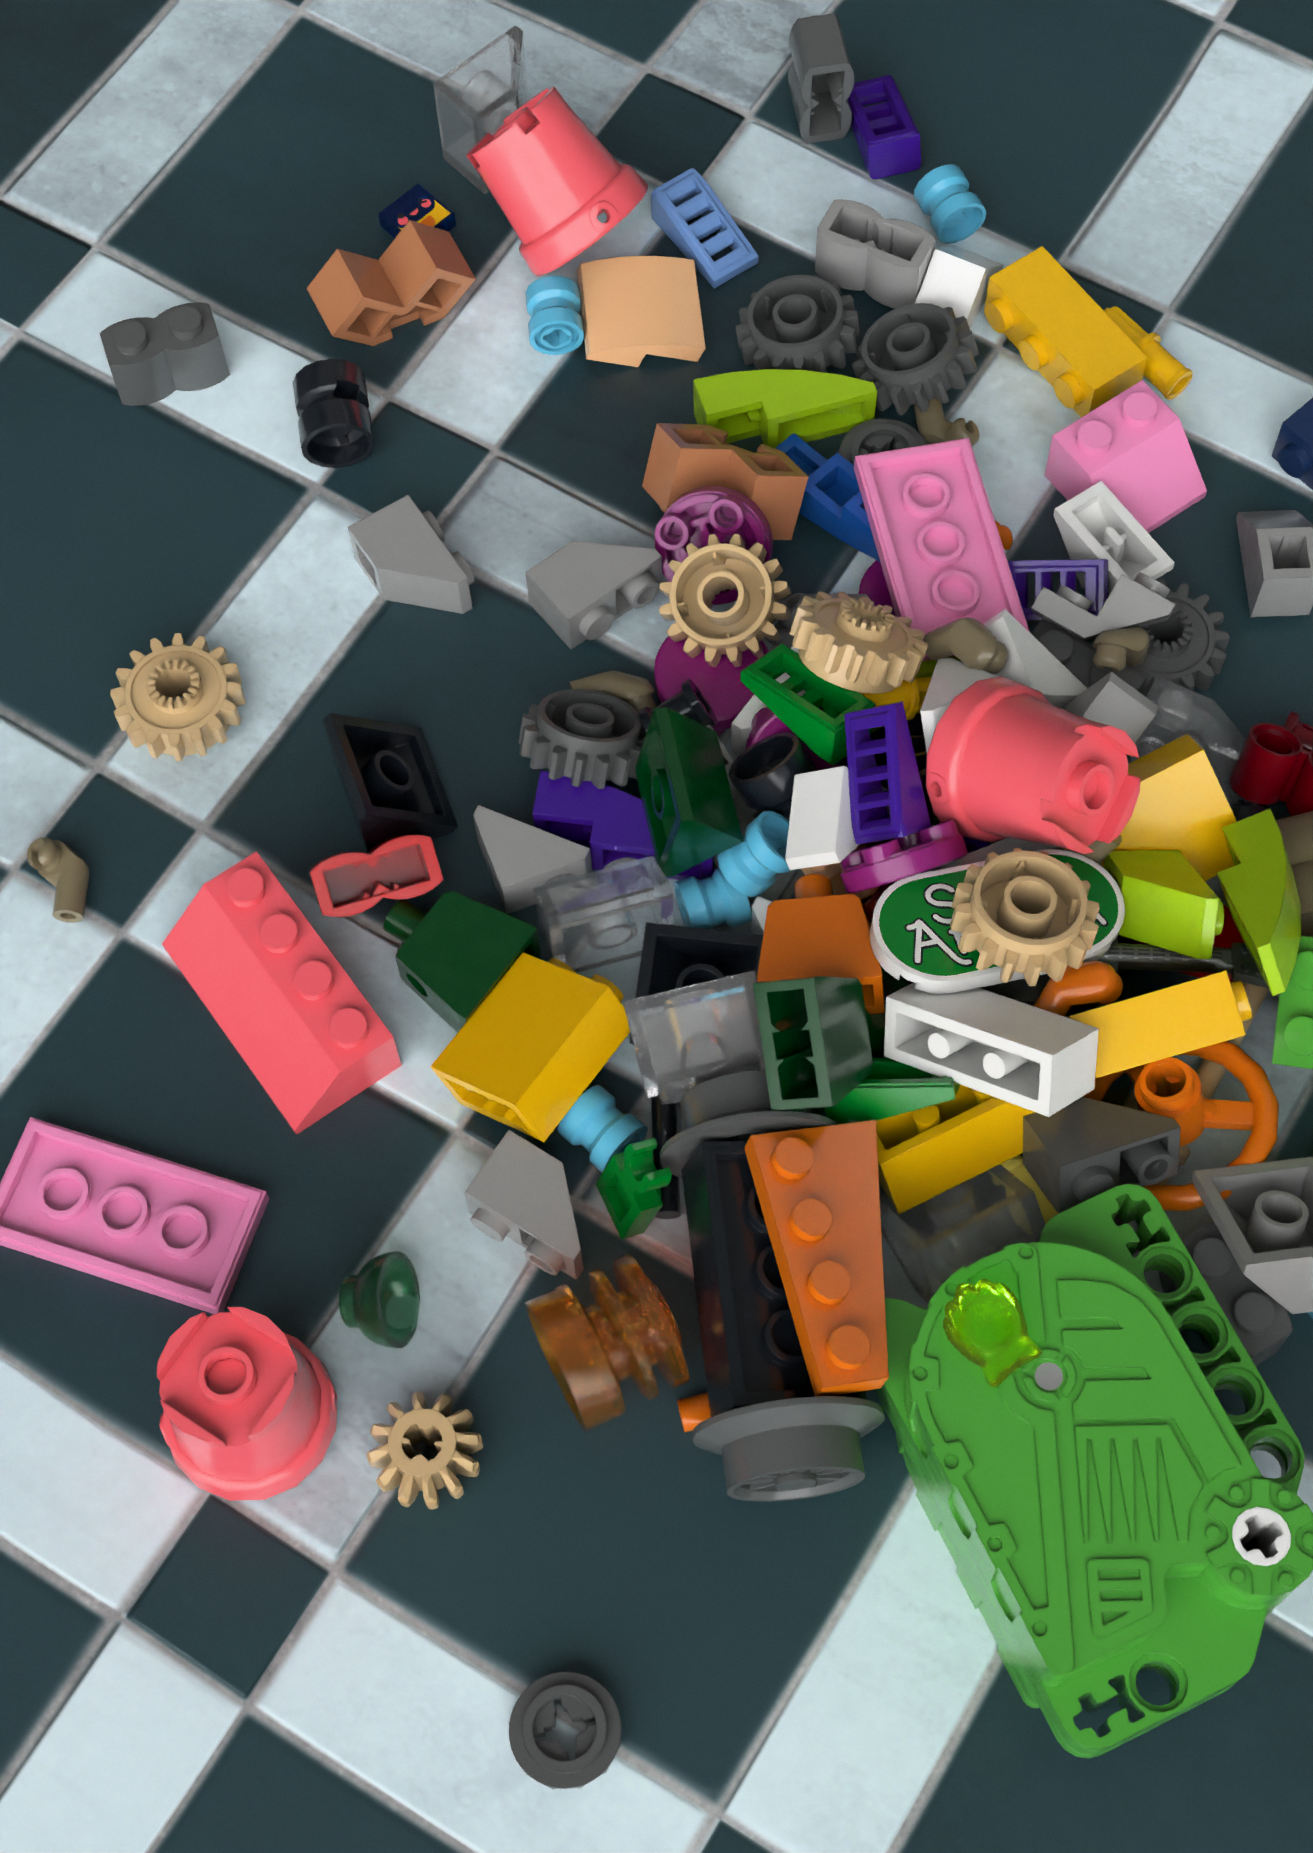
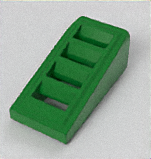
(818, 729)
(890, 1091)

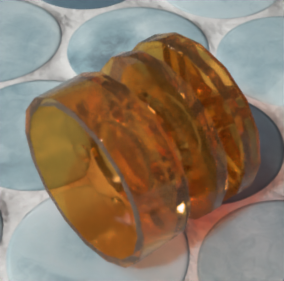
(608, 1341)

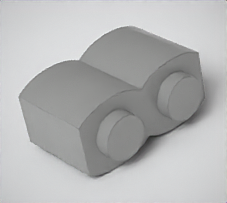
(872, 253)

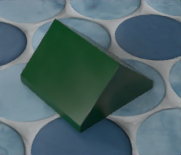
(685, 792)

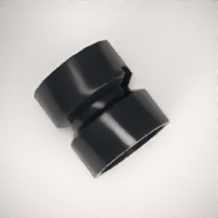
(333, 413)
(767, 772)

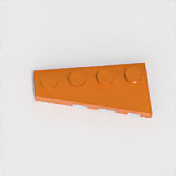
(827, 1240)

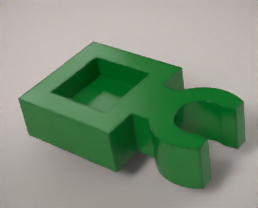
(632, 1188)

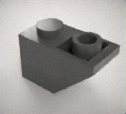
(1096, 1149)

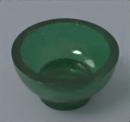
(382, 1300)

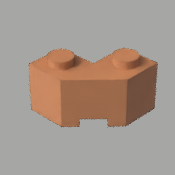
(413, 279)
(698, 456)

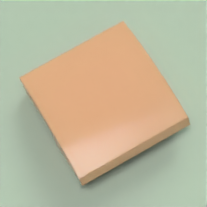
(640, 309)

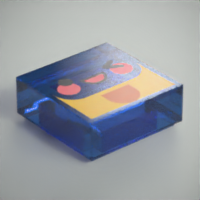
(419, 207)

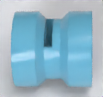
(952, 208)
(554, 311)
(756, 861)
(711, 902)
(600, 1126)

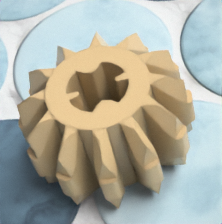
(415, 1472)

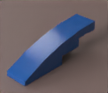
(832, 495)

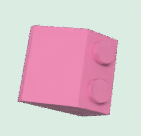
(1136, 451)

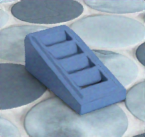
(683, 200)

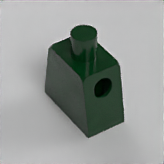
(457, 952)
(813, 1039)

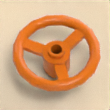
(1175, 1091)

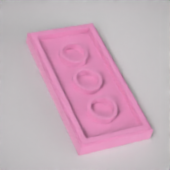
(936, 535)
(127, 1216)

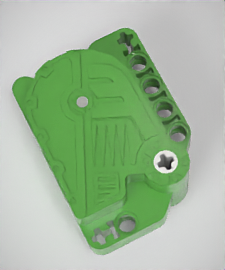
(1103, 1485)

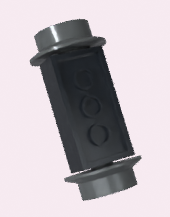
(762, 1405)

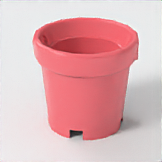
(554, 181)
(1028, 769)
(244, 1405)

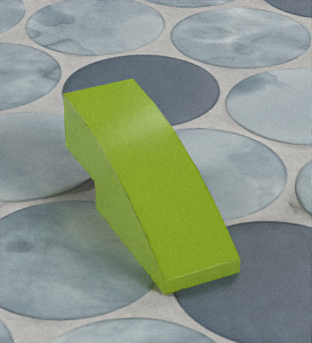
(783, 403)
(1263, 896)

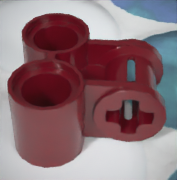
(1277, 765)

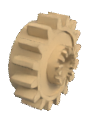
(705, 575)
(857, 643)
(188, 724)
(1025, 915)

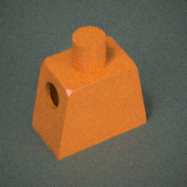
(820, 938)

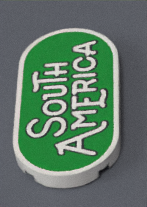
(915, 937)

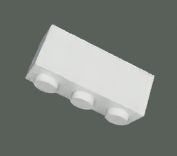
(993, 1046)

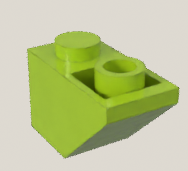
(1166, 901)

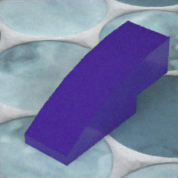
(600, 819)

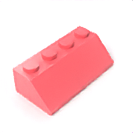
(280, 994)

